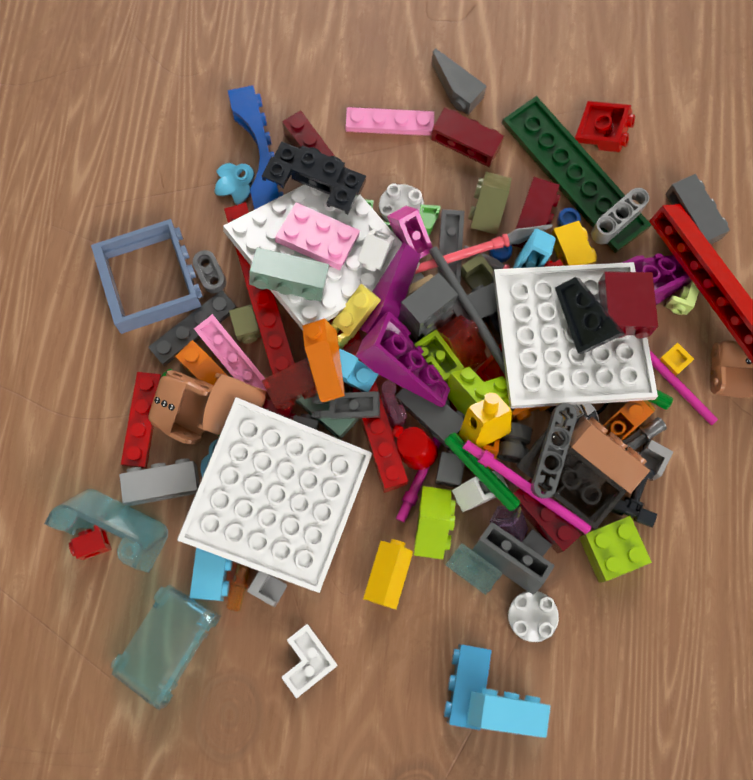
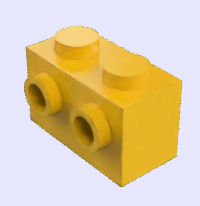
(573, 245)

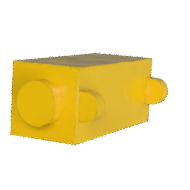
(388, 574)

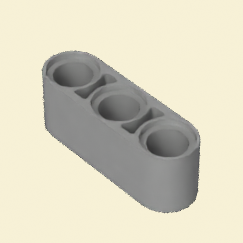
(624, 207)

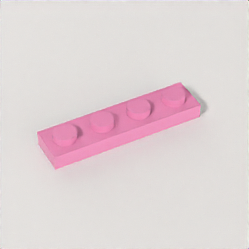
(389, 121)
(229, 352)

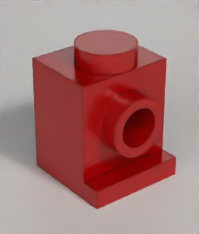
(90, 543)

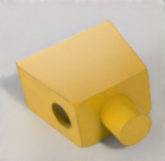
(486, 421)

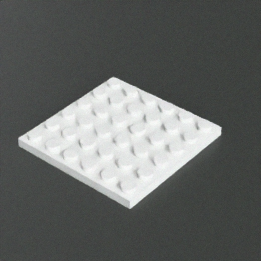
(262, 225)
(540, 351)
(275, 495)

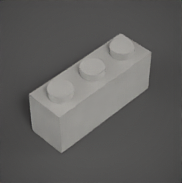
(159, 482)

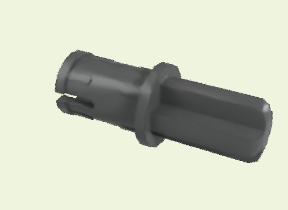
(645, 433)

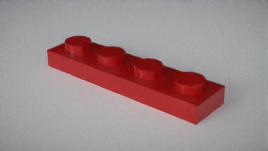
(139, 428)

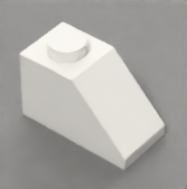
(375, 249)
(474, 493)

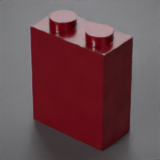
(630, 301)

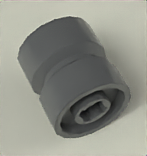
(513, 445)

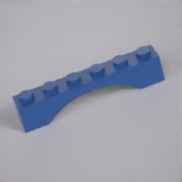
(246, 113)

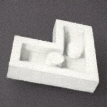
(314, 665)

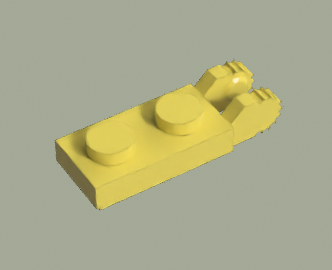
(355, 314)

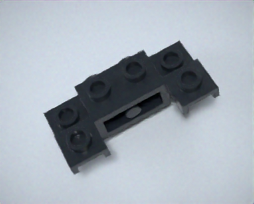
(316, 171)

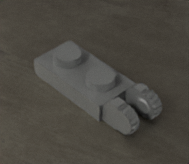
(350, 406)

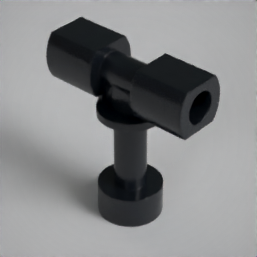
(633, 506)

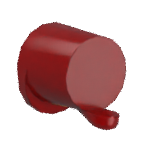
(415, 447)

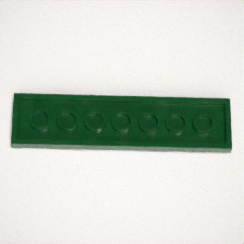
(570, 167)

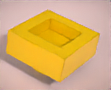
(676, 359)

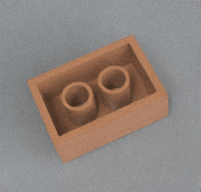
(608, 453)

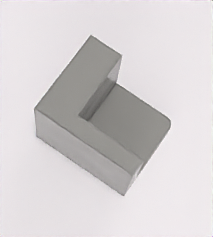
(656, 457)
(267, 588)

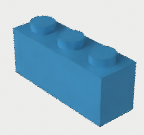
(469, 675)

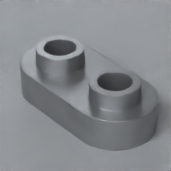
(209, 273)

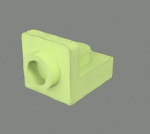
(685, 301)

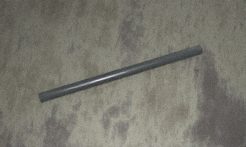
(468, 306)

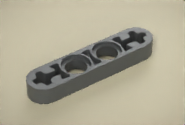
(557, 452)

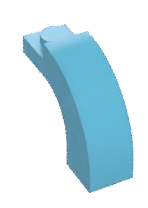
(355, 372)

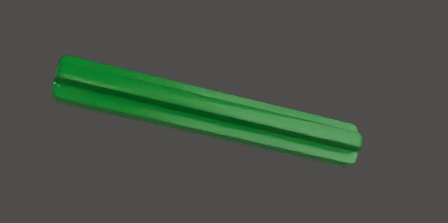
(485, 475)

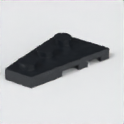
(585, 316)

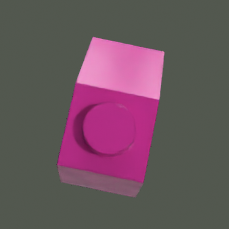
(410, 229)

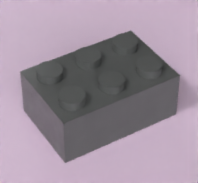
(428, 308)

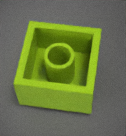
(615, 549)

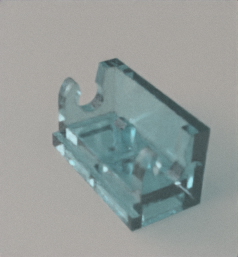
(473, 569)

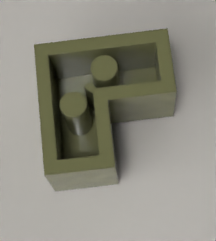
(492, 198)

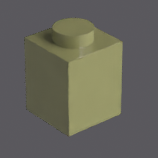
(245, 324)

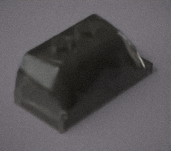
(580, 485)

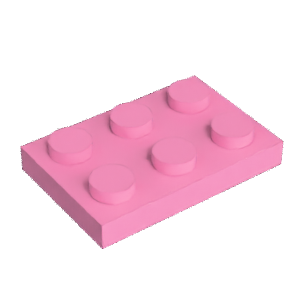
(317, 236)

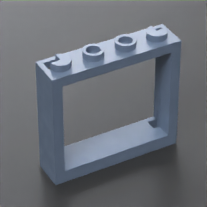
(133, 241)

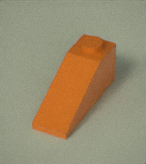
(324, 359)
(199, 363)

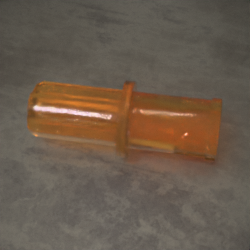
(238, 587)

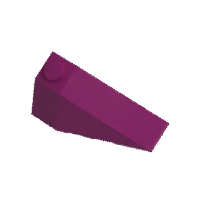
(667, 274)
(394, 285)
(394, 356)

